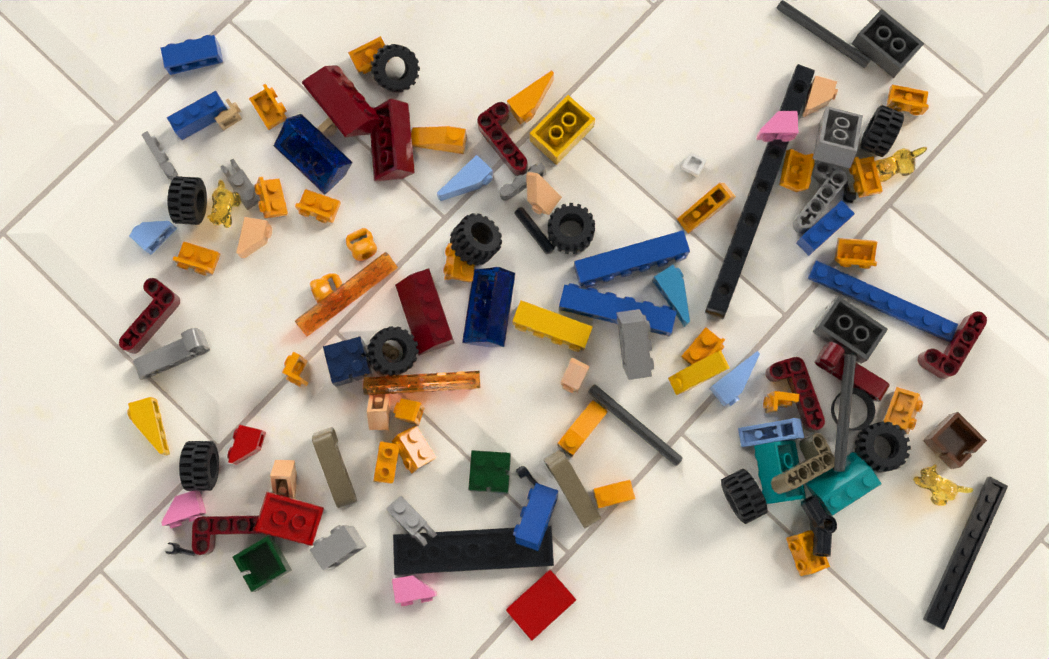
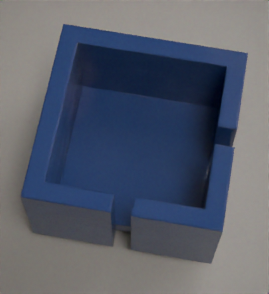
(346, 359)

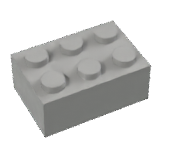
(838, 137)
(635, 344)
(337, 547)

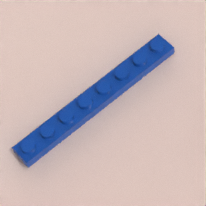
(882, 301)

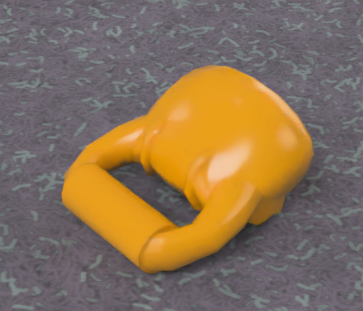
(364, 248)
(321, 287)

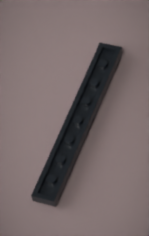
(965, 553)

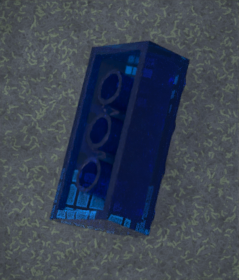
(312, 153)
(489, 307)

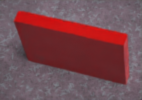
(289, 519)
(541, 604)

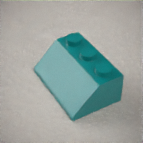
(771, 461)
(840, 489)

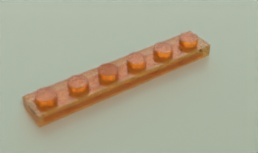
(346, 294)
(421, 382)

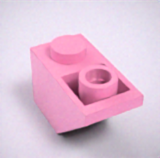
(781, 127)
(183, 508)
(411, 588)

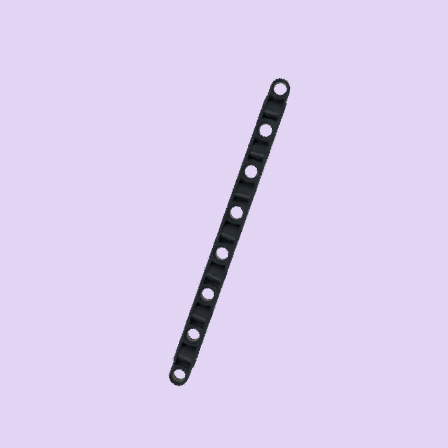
(756, 200)

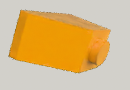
(409, 411)
(613, 494)

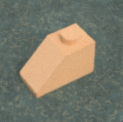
(819, 94)
(541, 194)
(253, 236)
(574, 375)
(378, 412)
(284, 478)

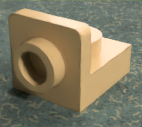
(229, 117)
(327, 127)

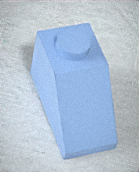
(152, 234)

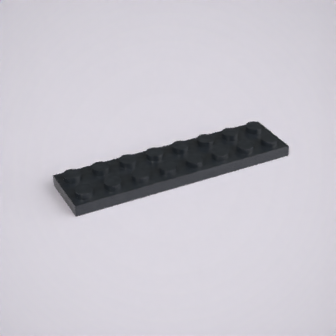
(468, 552)

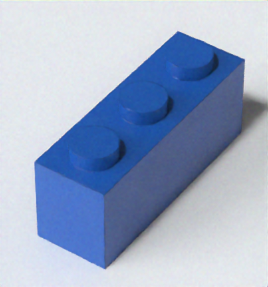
(191, 54)
(197, 115)
(825, 228)
(535, 516)

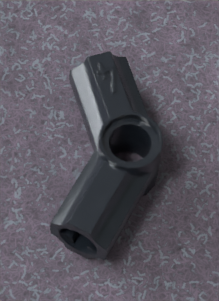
(821, 525)

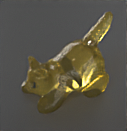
(901, 162)
(222, 205)
(941, 488)

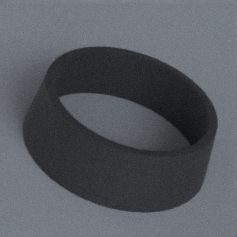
(870, 408)

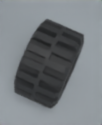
(410, 73)
(882, 131)
(187, 200)
(576, 214)
(467, 247)
(408, 347)
(897, 442)
(199, 466)
(744, 496)

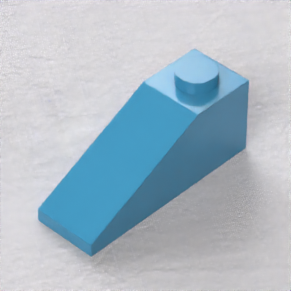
(672, 288)

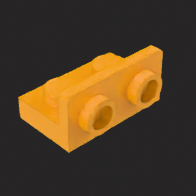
(271, 197)
(318, 206)
(197, 258)
(703, 346)
(779, 399)
(904, 409)
(386, 462)
(801, 549)

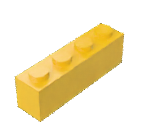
(551, 325)

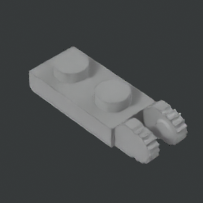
(161, 157)
(519, 183)
(242, 185)
(410, 519)

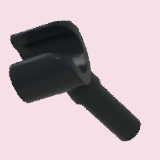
(848, 196)
(523, 471)
(177, 549)

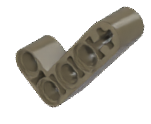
(817, 461)
(333, 466)
(572, 488)

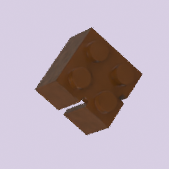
(953, 439)

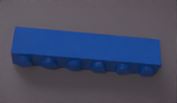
(631, 258)
(605, 306)

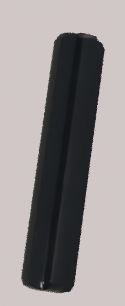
(534, 230)

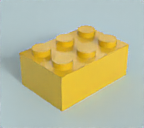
(562, 129)

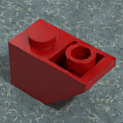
(246, 443)

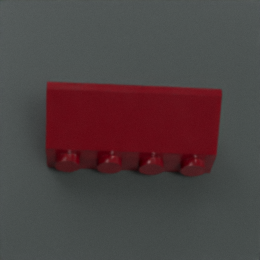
(341, 101)
(392, 142)
(424, 312)

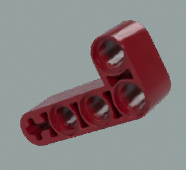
(505, 142)
(146, 317)
(958, 343)
(832, 361)
(808, 392)
(214, 529)

